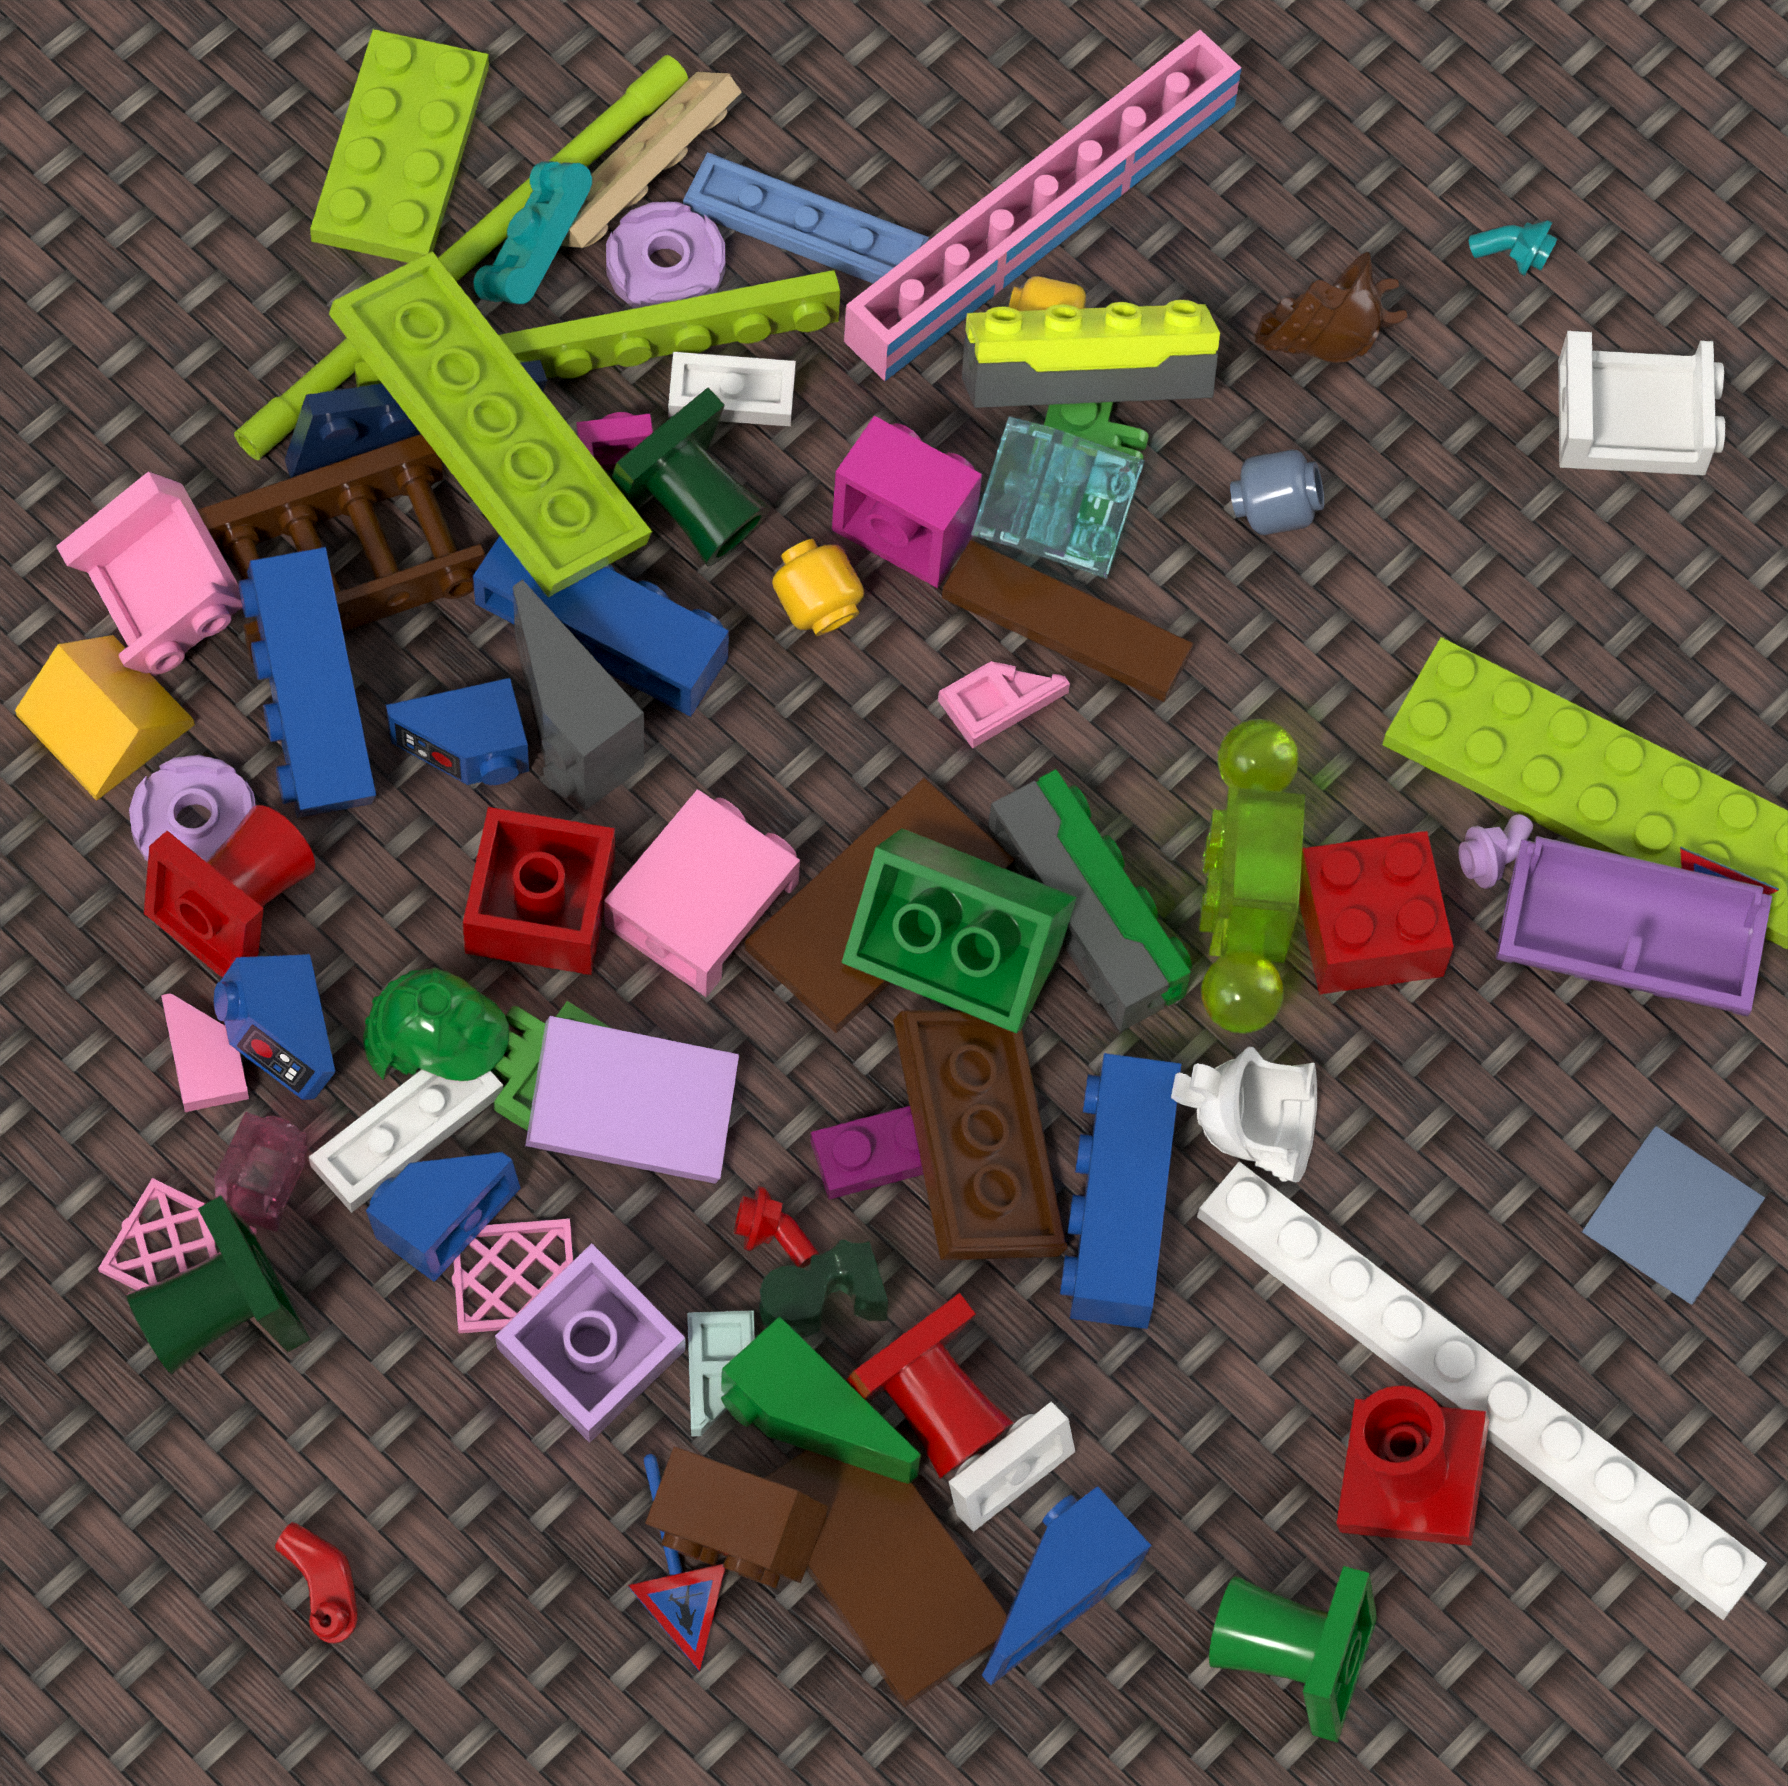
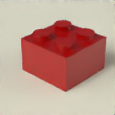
(539, 890)
(1374, 912)

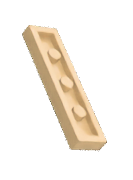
(649, 150)

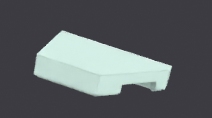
(712, 1344)

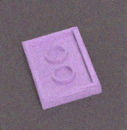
(632, 1100)

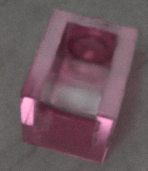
(261, 1168)

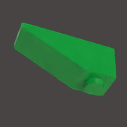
(807, 1404)

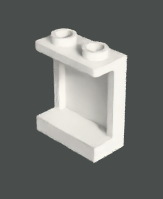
(1638, 409)

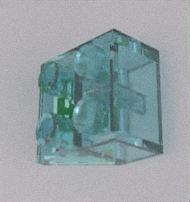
(1057, 496)

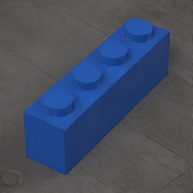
(623, 625)
(309, 683)
(1123, 1192)

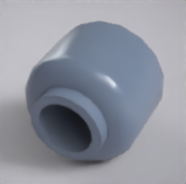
(1278, 492)

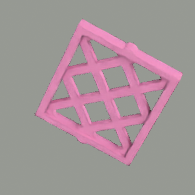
(132, 1228)
(511, 1231)

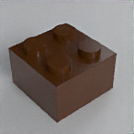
(729, 1512)

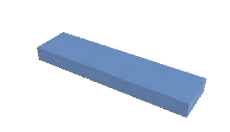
(799, 220)

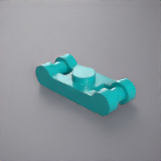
(535, 233)

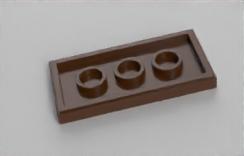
(810, 933)
(979, 1137)
(894, 1575)

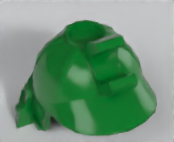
(436, 1026)

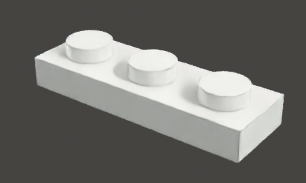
(399, 1132)

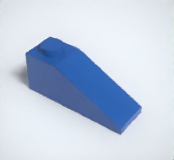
(1076, 1564)

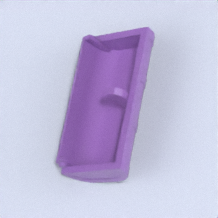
(1634, 924)

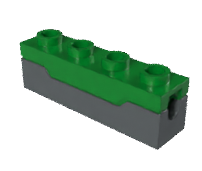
(1112, 923)

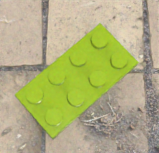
(399, 147)

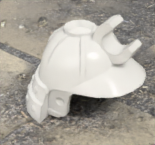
(1255, 1110)

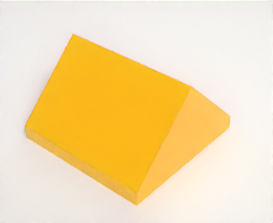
(100, 714)

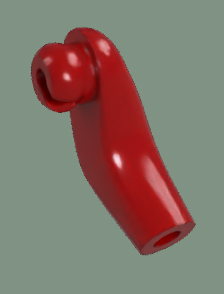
(328, 1580)

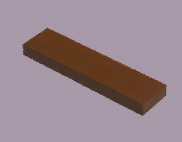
(1067, 620)

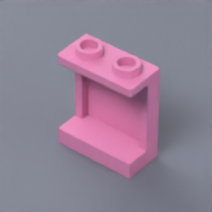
(155, 572)
(700, 890)

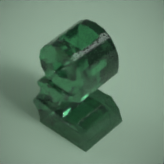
(802, 1294)

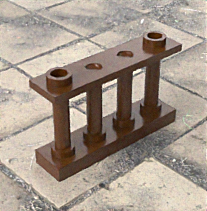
(352, 490)

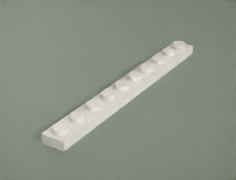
(1467, 1376)

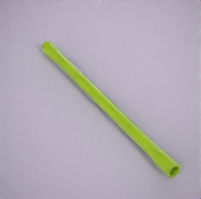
(640, 100)

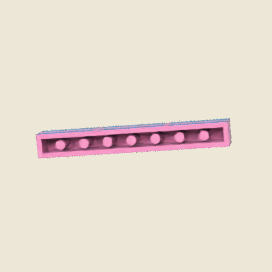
(1041, 205)

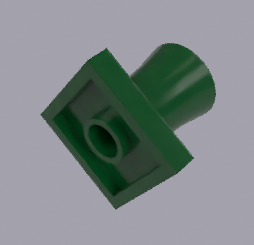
(689, 483)
(216, 1295)

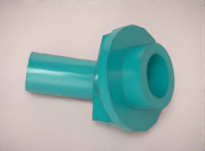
(1529, 244)

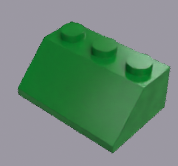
(957, 929)

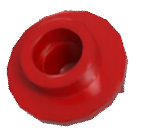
(762, 1219)

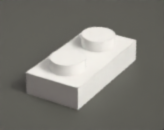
(749, 387)
(1012, 1466)

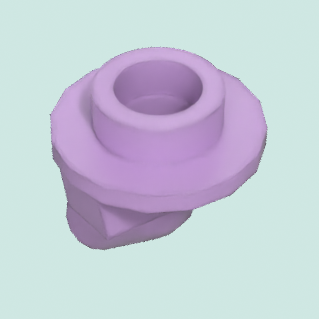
(1490, 849)

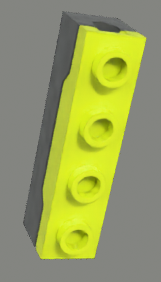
(1090, 354)

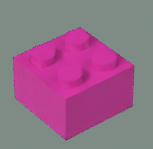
(906, 500)

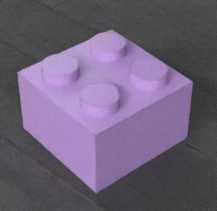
(590, 1342)

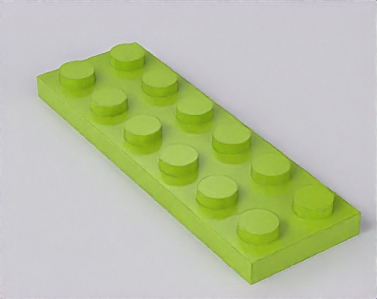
(490, 423)

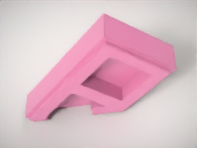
(997, 699)
(205, 1063)

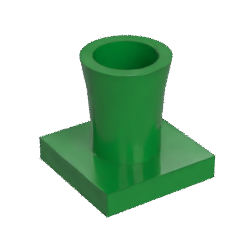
(1300, 1643)

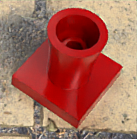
(220, 901)
(932, 1390)
(1412, 1468)

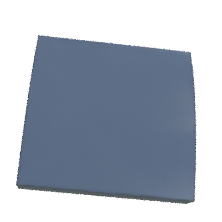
(1673, 1215)

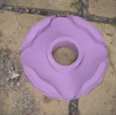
(664, 227)
(185, 783)

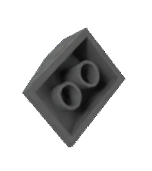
(581, 715)

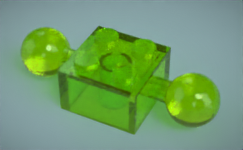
(1251, 876)

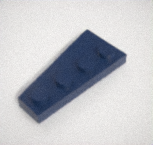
(354, 422)

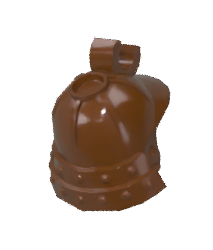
(1332, 320)

